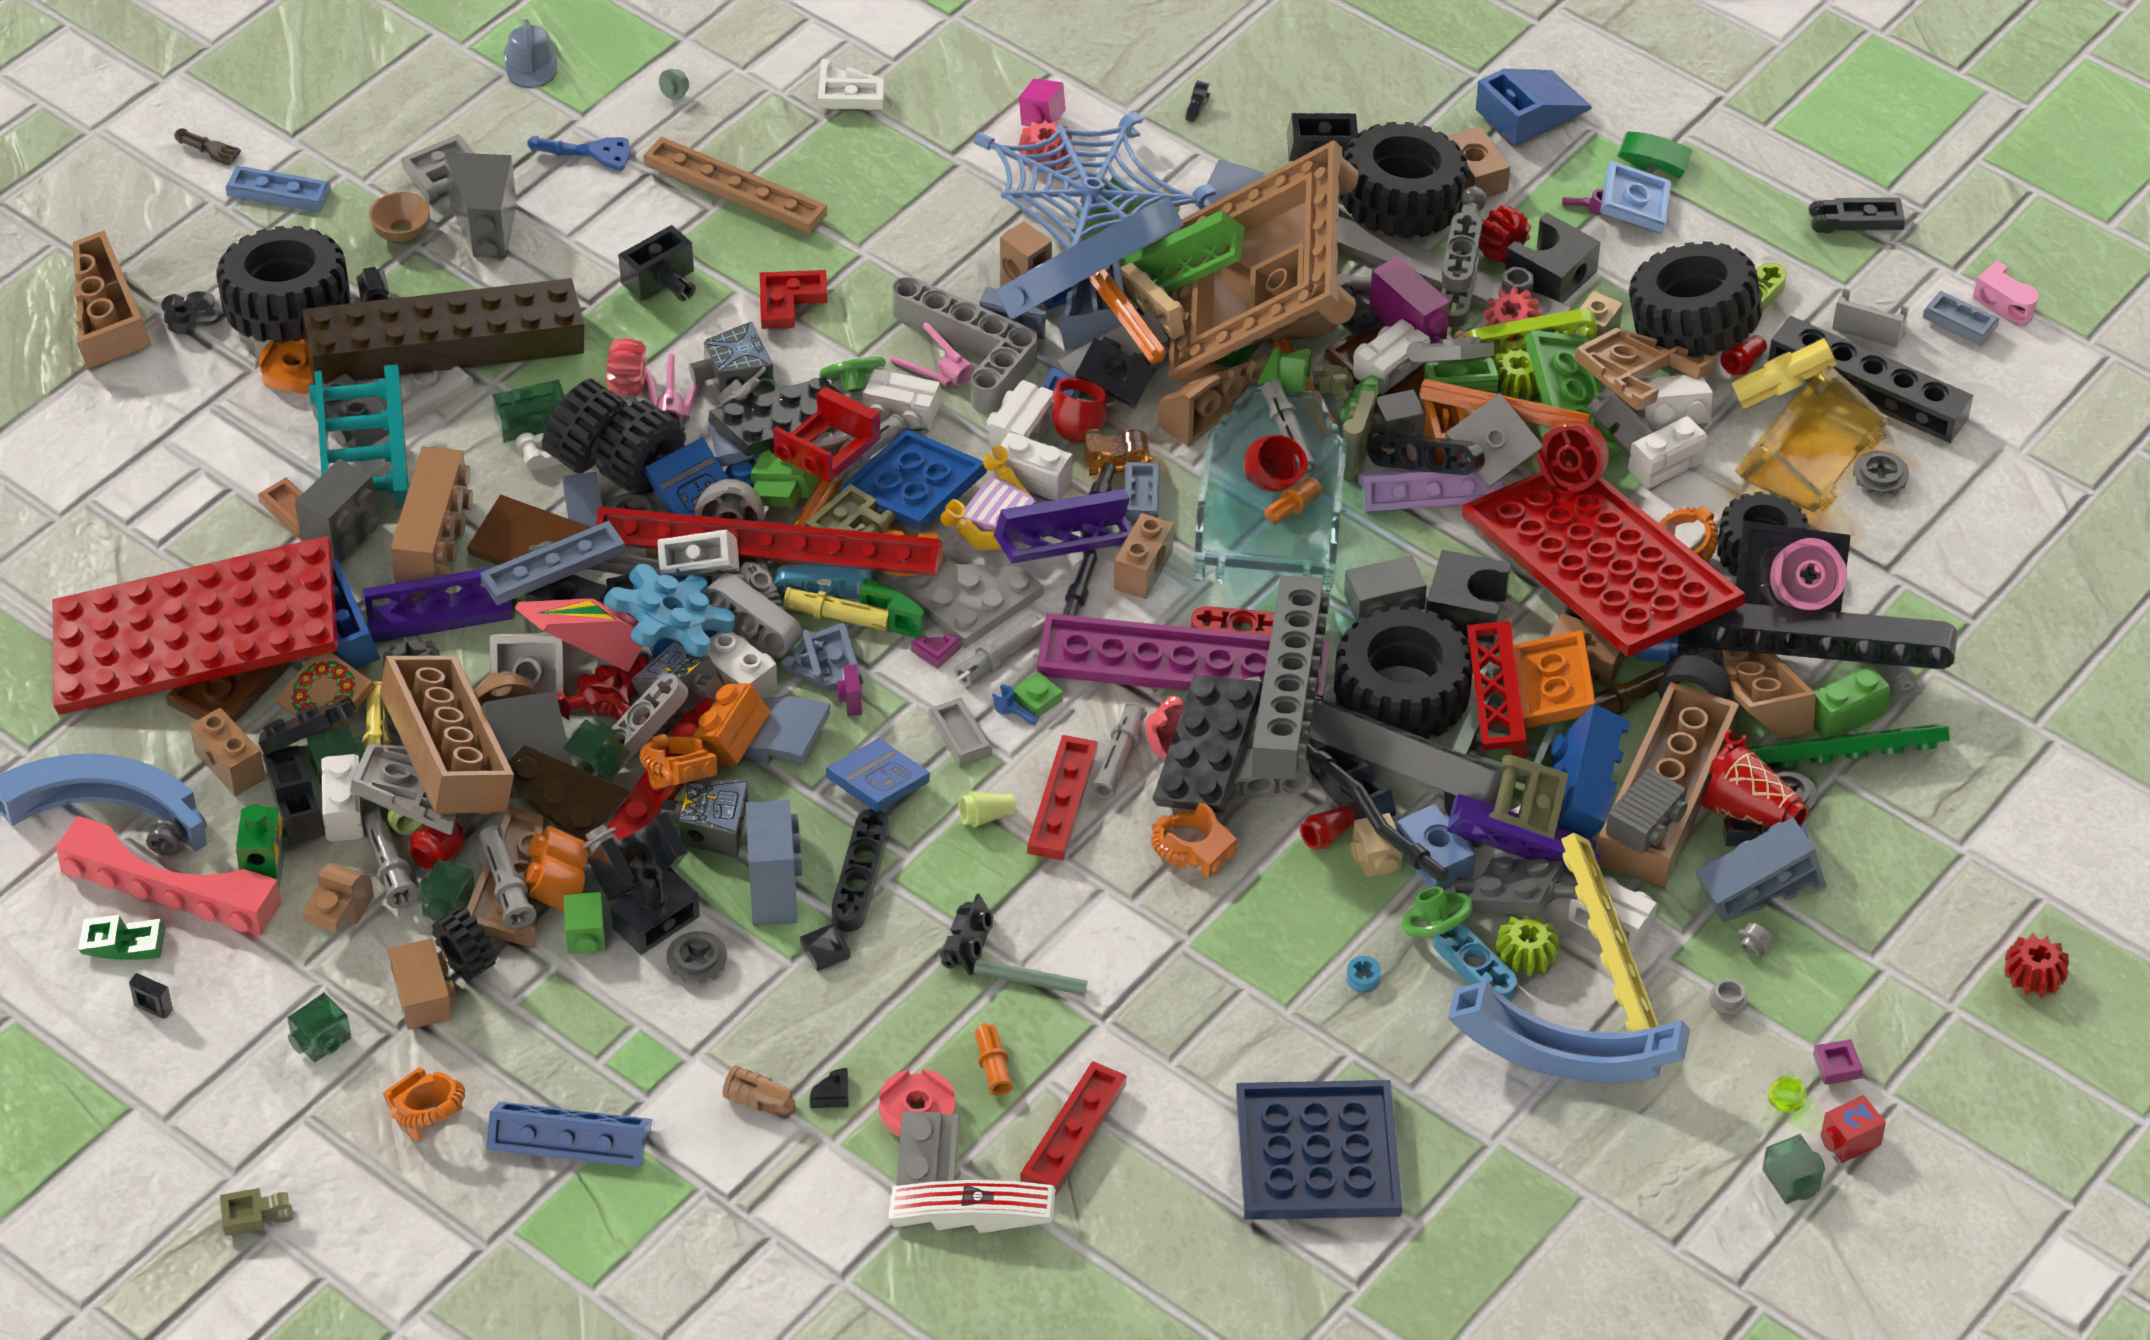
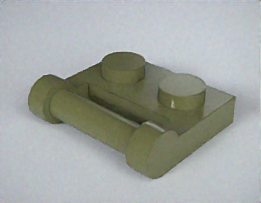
(1358, 432)
(1540, 799)

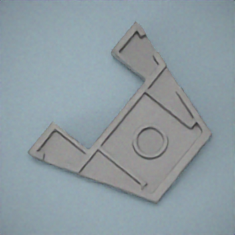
(391, 781)

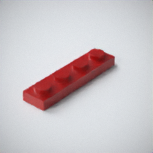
(1062, 797)
(1074, 1126)

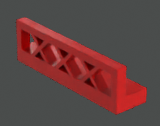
(1510, 691)

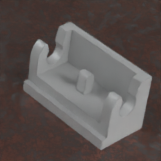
(1868, 321)

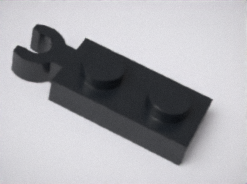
(308, 722)

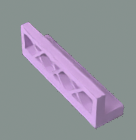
(1419, 489)

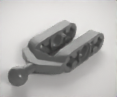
(1463, 253)

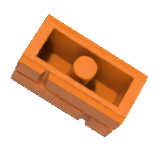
(732, 723)

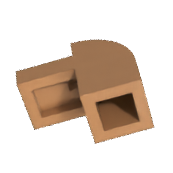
(339, 897)

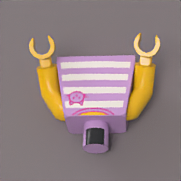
(979, 518)

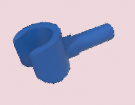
(1007, 704)

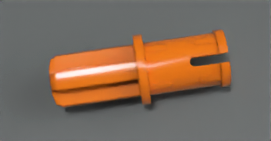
(1293, 500)
(993, 1060)

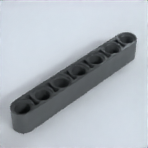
(1404, 752)

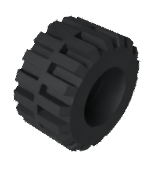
(579, 424)
(635, 440)
(1758, 509)

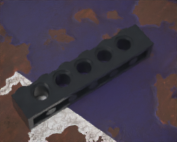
(1887, 384)

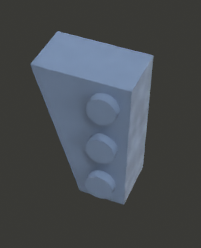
(1087, 312)
(773, 861)
(1760, 871)

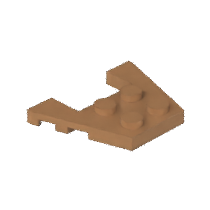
(1626, 357)

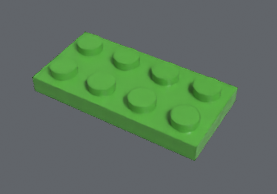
(1562, 379)

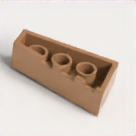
(105, 307)

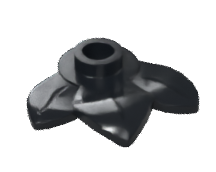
(186, 312)

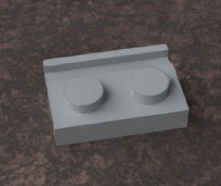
(927, 1147)

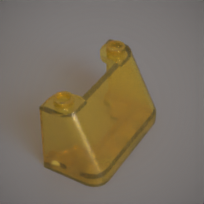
(1814, 441)

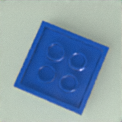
(917, 478)

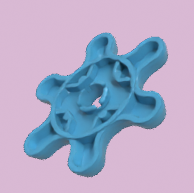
(655, 621)

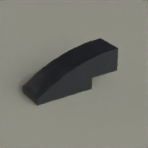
(1362, 773)
(294, 794)

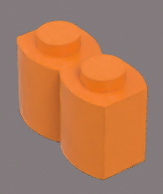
(555, 867)

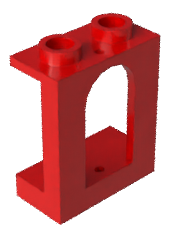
(836, 412)

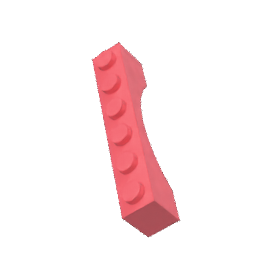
(231, 898)

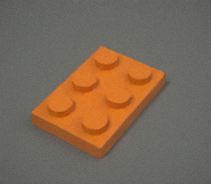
(1554, 678)

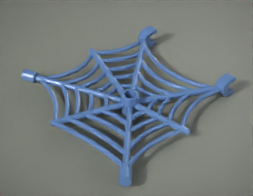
(1091, 190)

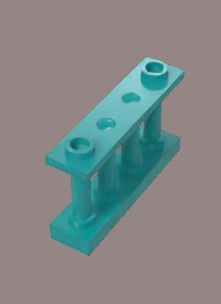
(390, 419)

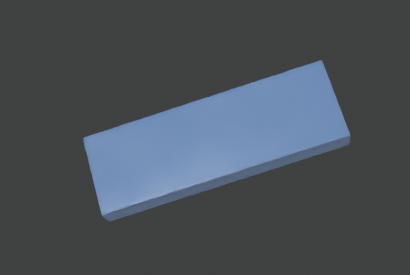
(278, 188)

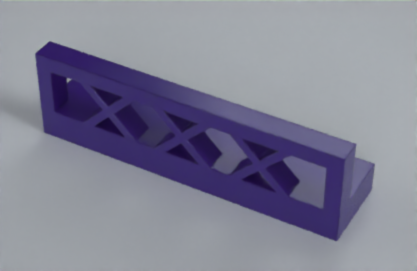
(1060, 520)
(435, 611)
(1472, 821)

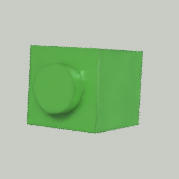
(584, 923)

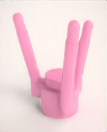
(953, 366)
(670, 400)

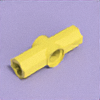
(1783, 373)

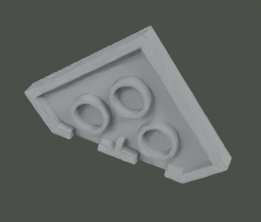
(971, 598)

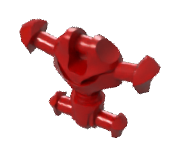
(604, 692)

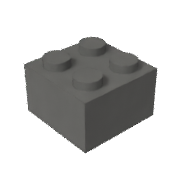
(339, 507)

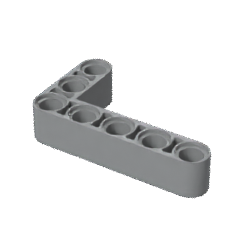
(1005, 344)

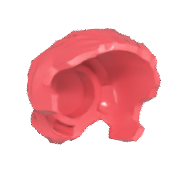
(1162, 725)

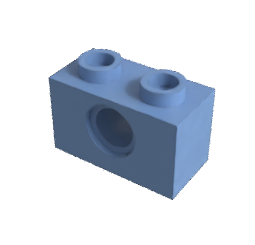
(1449, 850)

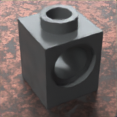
(1399, 414)

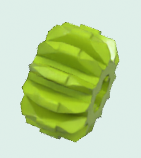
(1516, 374)
(1527, 945)

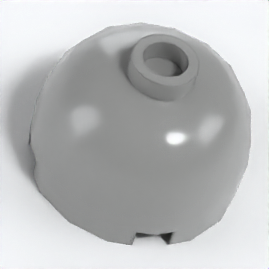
(731, 501)

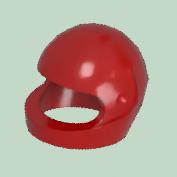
(1074, 416)
(1272, 463)

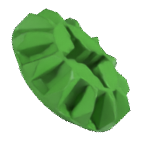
(1369, 383)

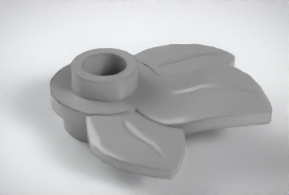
(737, 392)

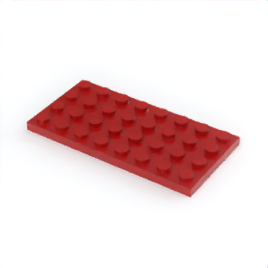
(1604, 560)
(193, 625)

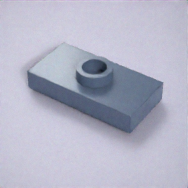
(1961, 318)
(1142, 486)

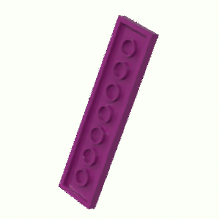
(1152, 653)

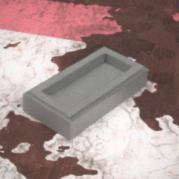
(960, 732)

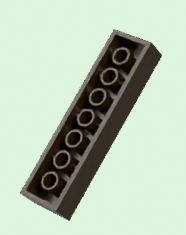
(444, 330)

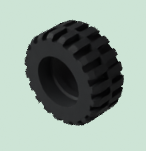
(1406, 179)
(276, 276)
(1696, 298)
(1410, 641)

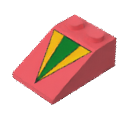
(587, 626)

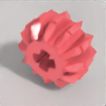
(1038, 133)
(1507, 304)
(626, 367)

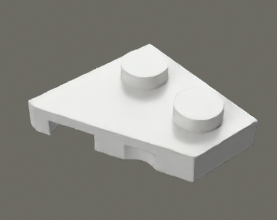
(849, 89)

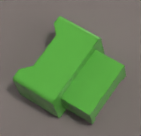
(781, 482)

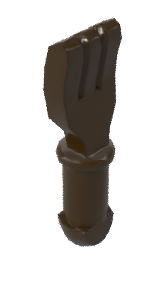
(217, 150)

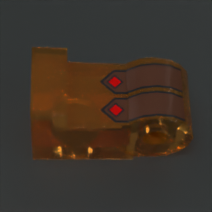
(1115, 449)

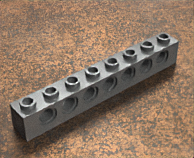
(1290, 678)

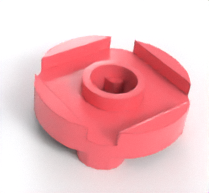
(916, 1087)

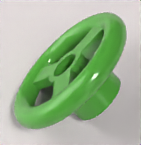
(852, 372)
(1435, 906)

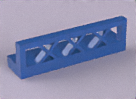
(568, 1134)

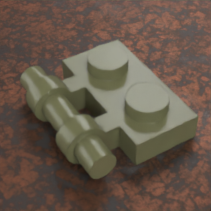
(850, 510)

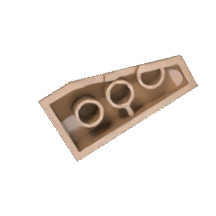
(1202, 402)
(1771, 692)

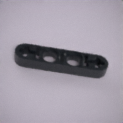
(1425, 451)
(858, 869)

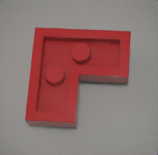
(784, 289)

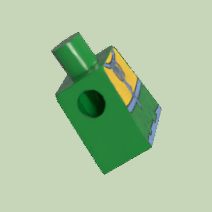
(261, 833)

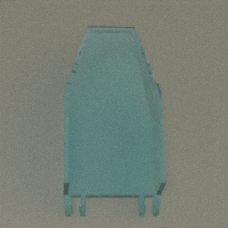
(1231, 508)

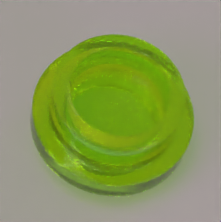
(1787, 1094)

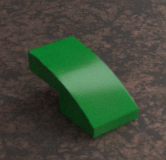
(1648, 149)
(903, 614)
(114, 939)

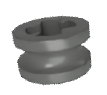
(164, 837)

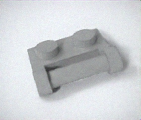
(430, 164)
(1449, 350)

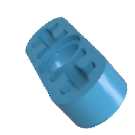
(799, 573)
(1472, 946)

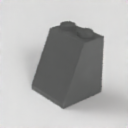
(482, 200)
(528, 721)

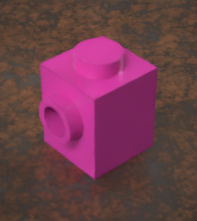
(1042, 101)

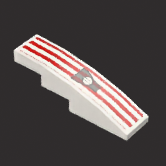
(979, 1203)

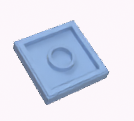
(1635, 197)

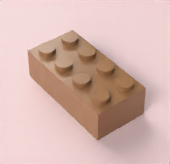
(432, 516)

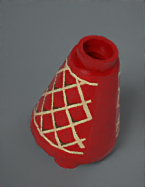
(1750, 791)

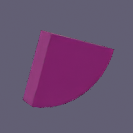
(936, 649)

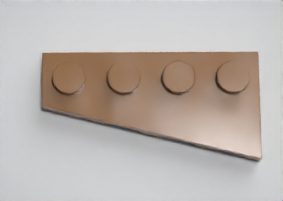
(518, 829)

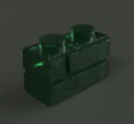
(526, 409)

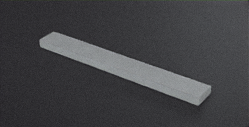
(1380, 248)

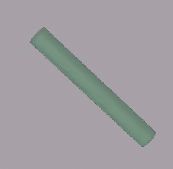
(1030, 977)

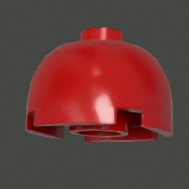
(1573, 455)

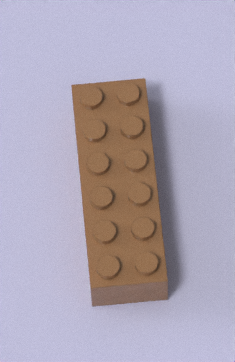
(446, 734)
(1681, 747)

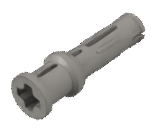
(393, 870)
(509, 889)

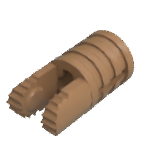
(758, 1092)

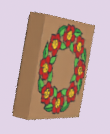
(323, 682)

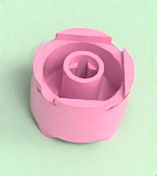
(1824, 563)

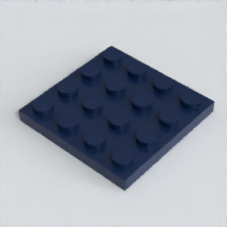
(1318, 1150)

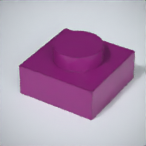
(849, 690)
(1838, 1062)

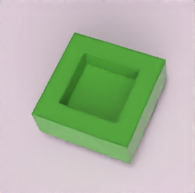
(1037, 694)

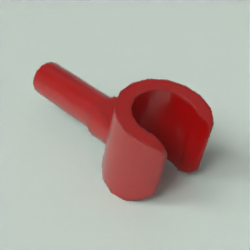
(1730, 744)

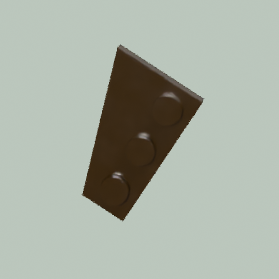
(563, 792)

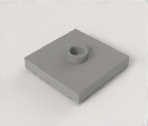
(1502, 437)

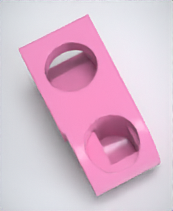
(2005, 294)

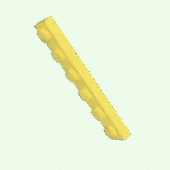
(1608, 930)

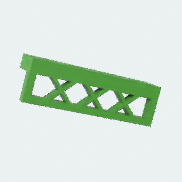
(1187, 248)

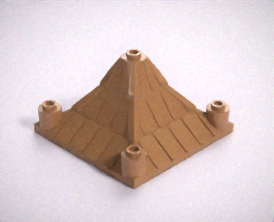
(1285, 269)

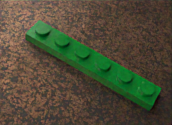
(1853, 745)

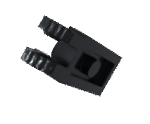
(1857, 214)

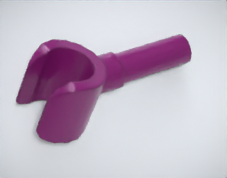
(1592, 203)

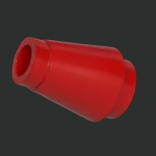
(1743, 355)
(1325, 827)

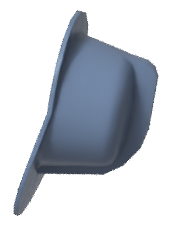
(530, 56)

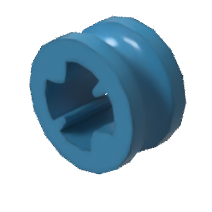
(1359, 964)

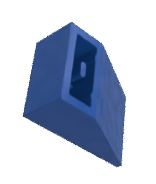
(1527, 102)

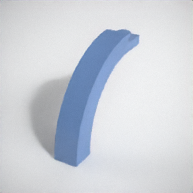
(1089, 257)
(100, 779)
(1561, 1050)

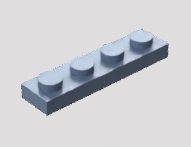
(552, 562)

